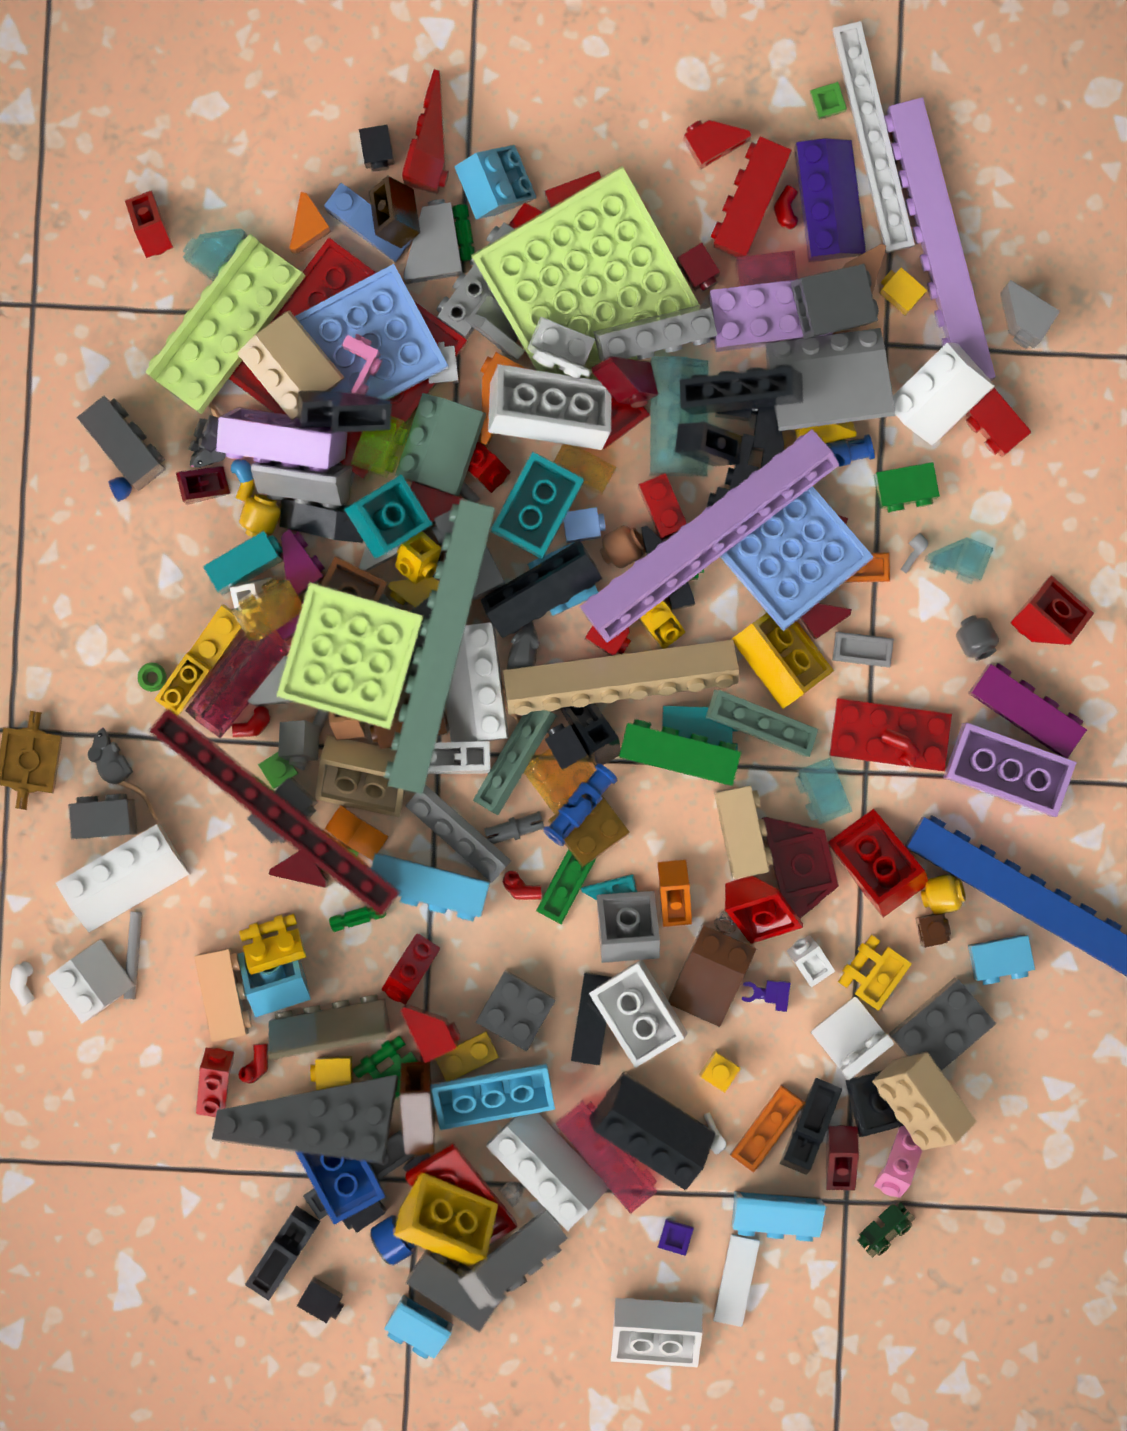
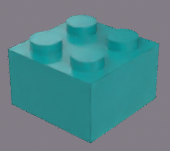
(388, 516)

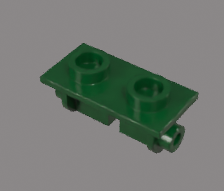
(895, 1224)

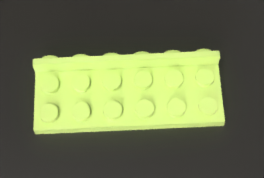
(229, 313)

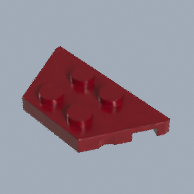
(800, 863)

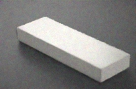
(736, 1280)

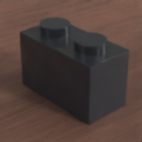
(708, 444)

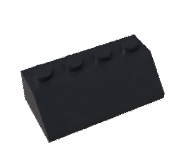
(653, 1131)

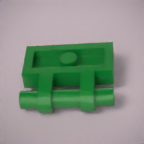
(388, 1049)

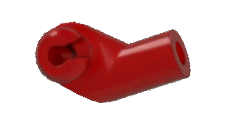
(783, 209)
(254, 726)
(904, 743)
(519, 889)
(257, 1066)

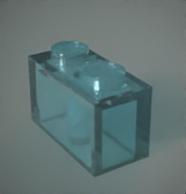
(823, 791)

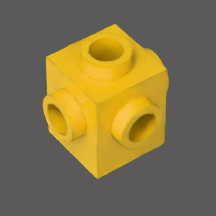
(418, 557)

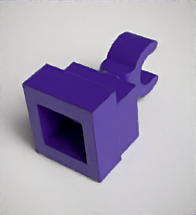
(775, 992)

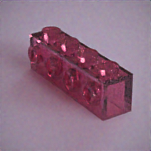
(235, 682)
(610, 1163)

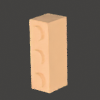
(222, 994)

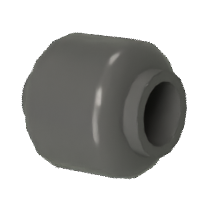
(977, 638)

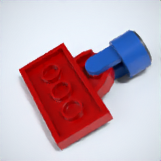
(453, 1168)

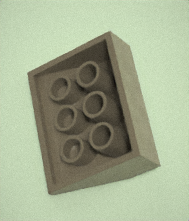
(328, 1028)

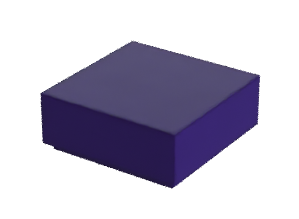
(675, 1237)

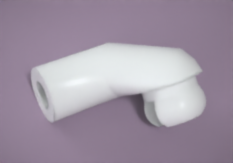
(18, 982)

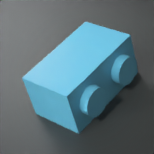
(1001, 958)

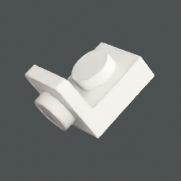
(810, 960)

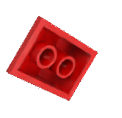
(879, 862)

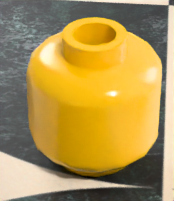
(259, 515)
(943, 894)

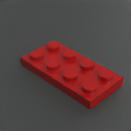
(861, 725)

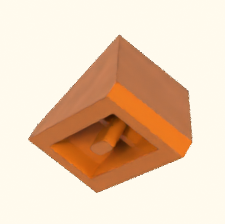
(308, 225)
(356, 832)

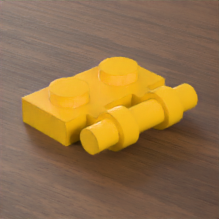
(275, 950)
(883, 976)

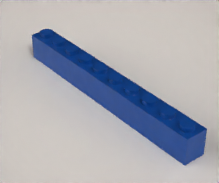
(1019, 893)

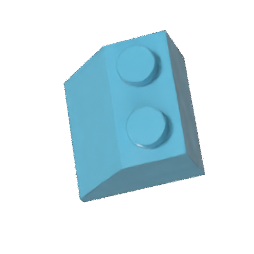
(274, 987)
(418, 1327)

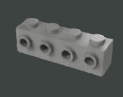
(468, 293)
(657, 333)
(513, 1259)

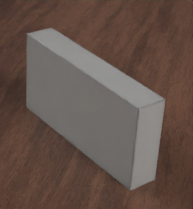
(863, 649)

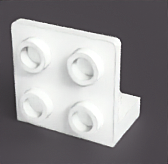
(561, 346)
(852, 1038)

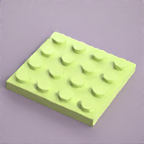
(349, 655)

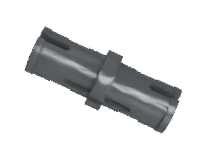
(514, 828)

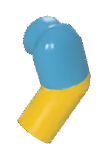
(243, 472)

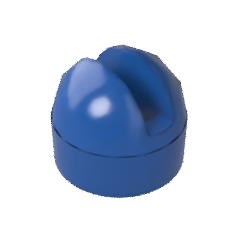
(120, 488)

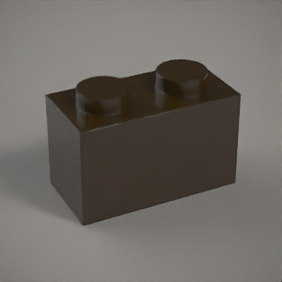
(394, 212)

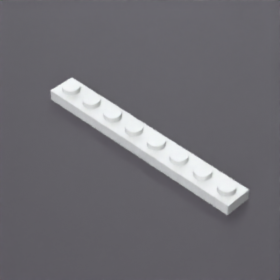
(873, 137)

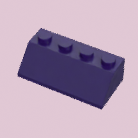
(829, 199)

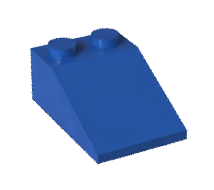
(342, 1184)

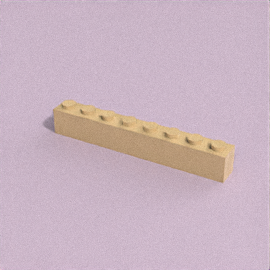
(621, 677)

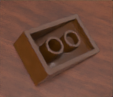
(711, 975)

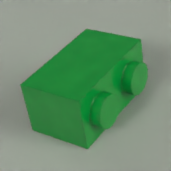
(906, 486)

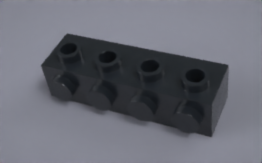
(741, 390)
(541, 589)

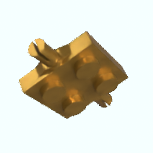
(29, 760)

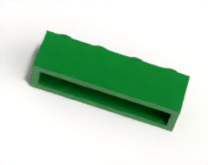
(680, 754)

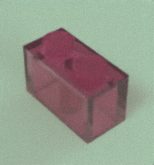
(766, 268)

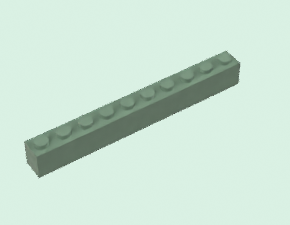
(441, 646)

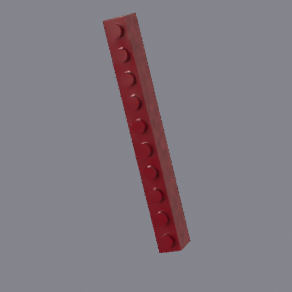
(275, 811)

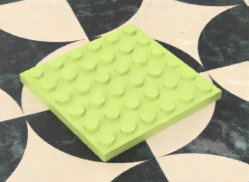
(585, 266)

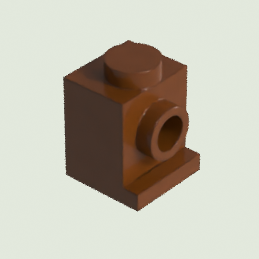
(933, 930)

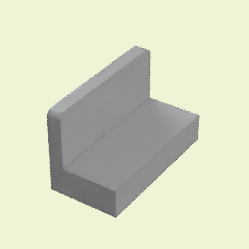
(493, 325)

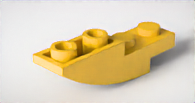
(200, 661)

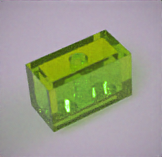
(378, 448)

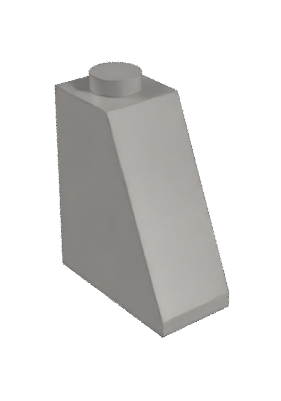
(435, 248)

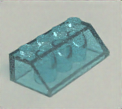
(667, 414)

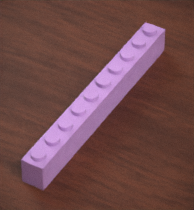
(937, 231)
(709, 535)

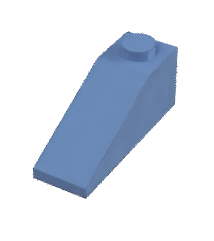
(357, 215)

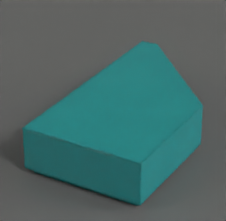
(619, 885)

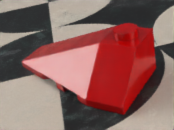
(426, 155)

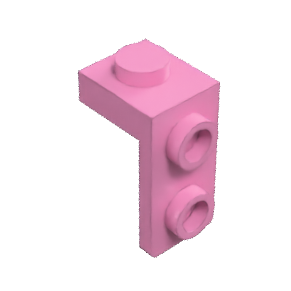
(361, 347)
(900, 1166)

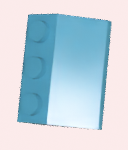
(777, 1215)

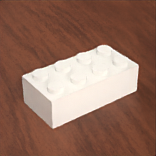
(549, 407)

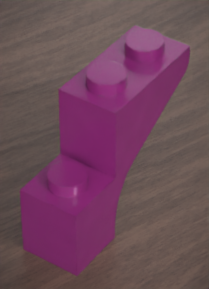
(300, 571)

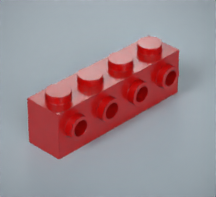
(752, 197)

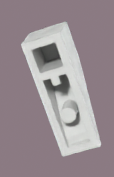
(460, 758)

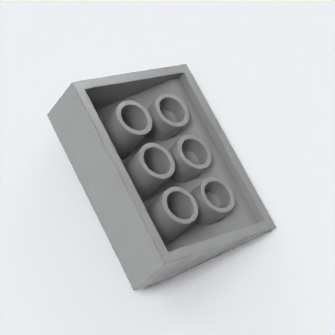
(841, 378)

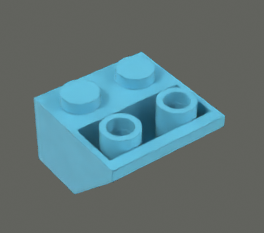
(495, 181)

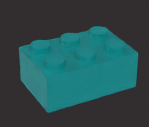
(537, 505)

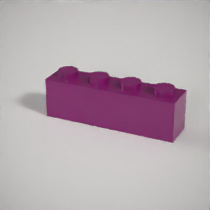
(1027, 710)

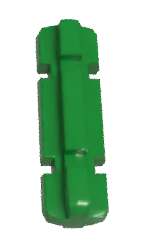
(463, 231)
(353, 918)

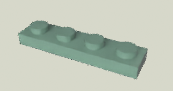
(761, 723)
(513, 760)

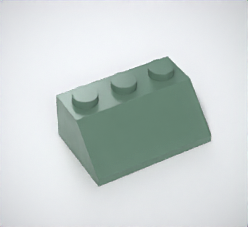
(440, 444)

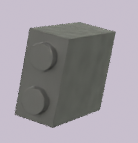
(834, 301)

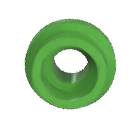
(143, 673)

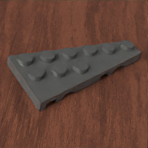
(330, 1122)

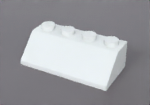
(476, 690)
(122, 878)
(548, 1167)

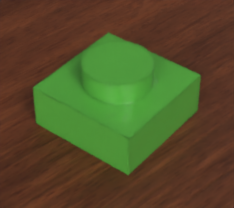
(828, 100)
(277, 770)

